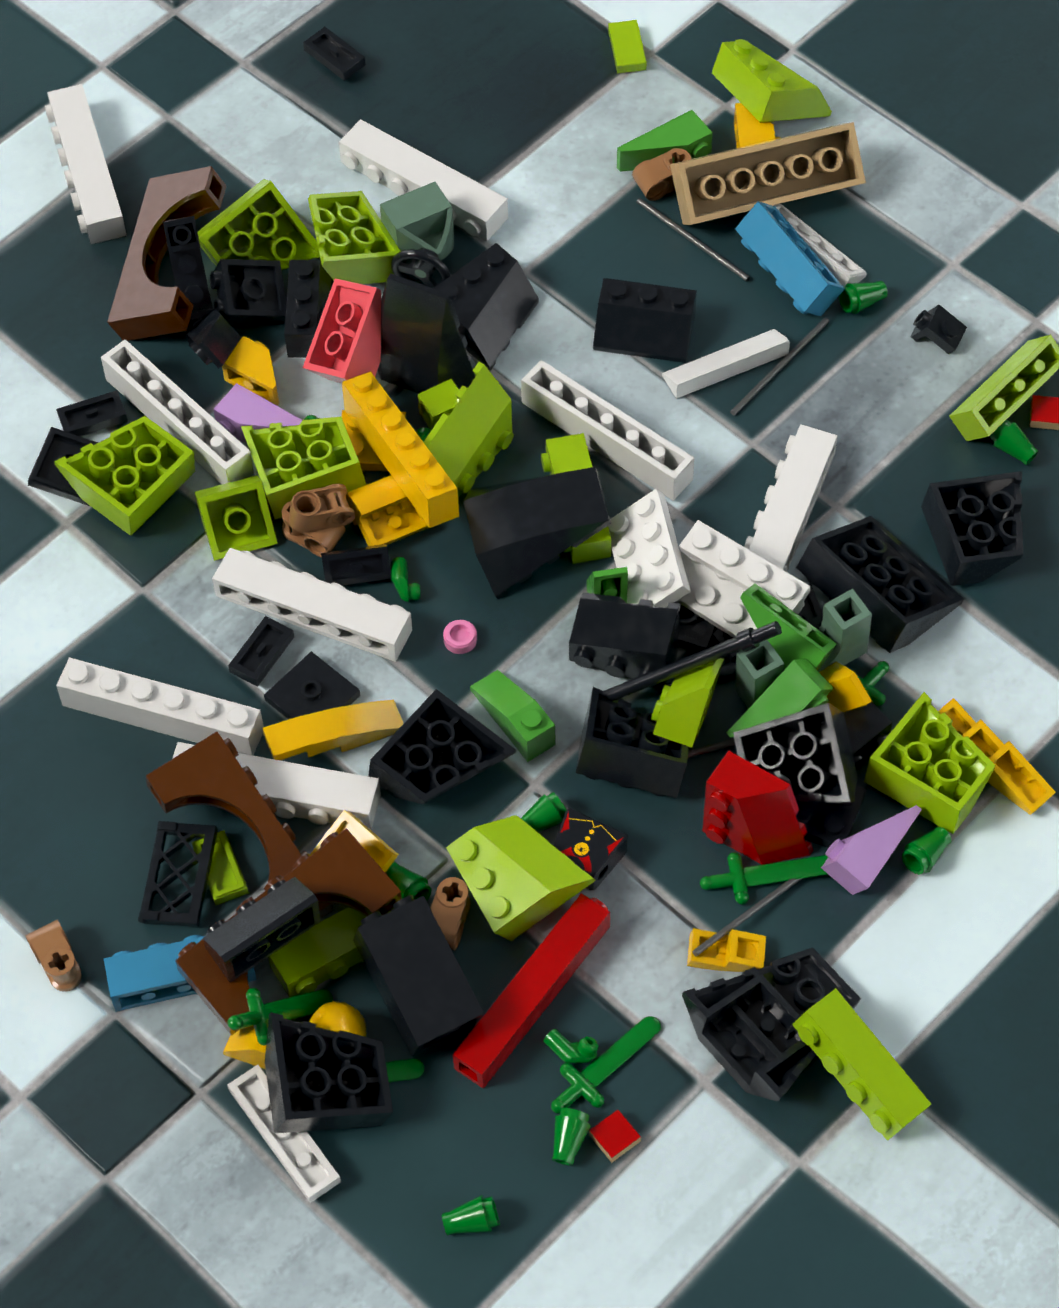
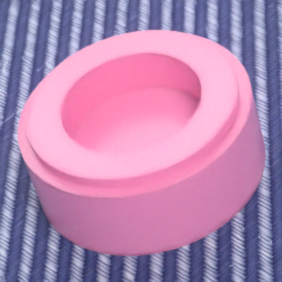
(460, 636)

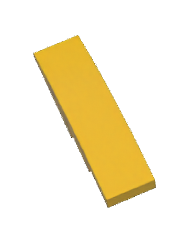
(333, 728)
(1012, 773)

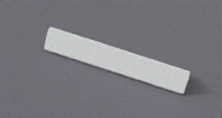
(838, 264)
(726, 363)

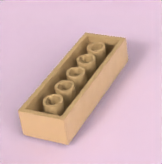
(767, 173)

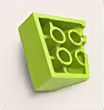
(767, 86)
(258, 228)
(351, 238)
(473, 431)
(303, 458)
(129, 472)
(930, 766)
(515, 874)

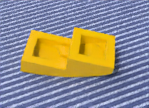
(732, 953)

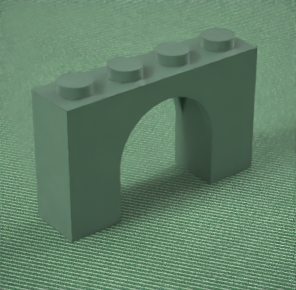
(844, 621)

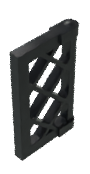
(197, 891)

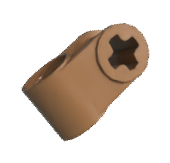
(655, 175)
(324, 508)
(315, 541)
(453, 914)
(54, 954)

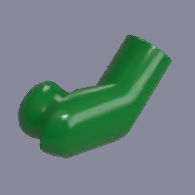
(399, 577)
(573, 1052)

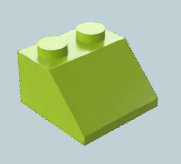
(236, 516)
(686, 704)

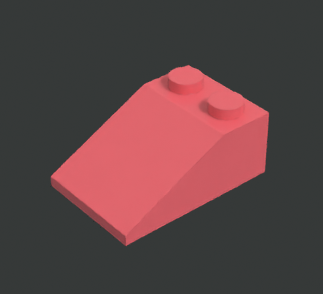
(347, 333)

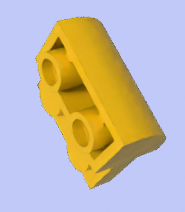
(384, 512)

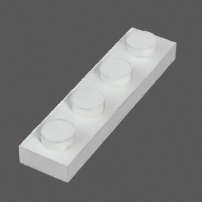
(742, 565)
(293, 1149)

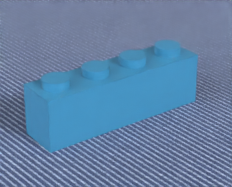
(789, 259)
(149, 975)

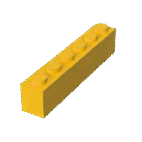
(400, 449)

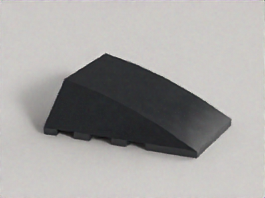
(421, 338)
(532, 522)
(751, 1019)

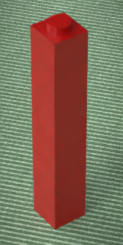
(532, 990)

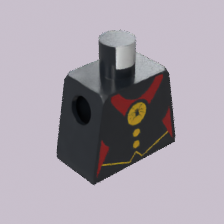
(590, 845)

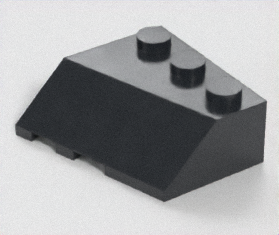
(490, 302)
(976, 525)
(624, 636)
(622, 749)
(436, 751)
(806, 751)
(324, 1078)

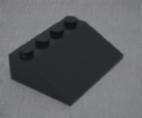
(886, 576)

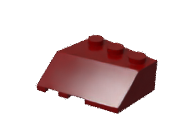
(753, 812)

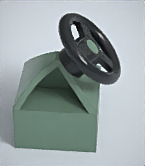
(423, 232)

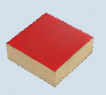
(1044, 412)
(614, 1136)

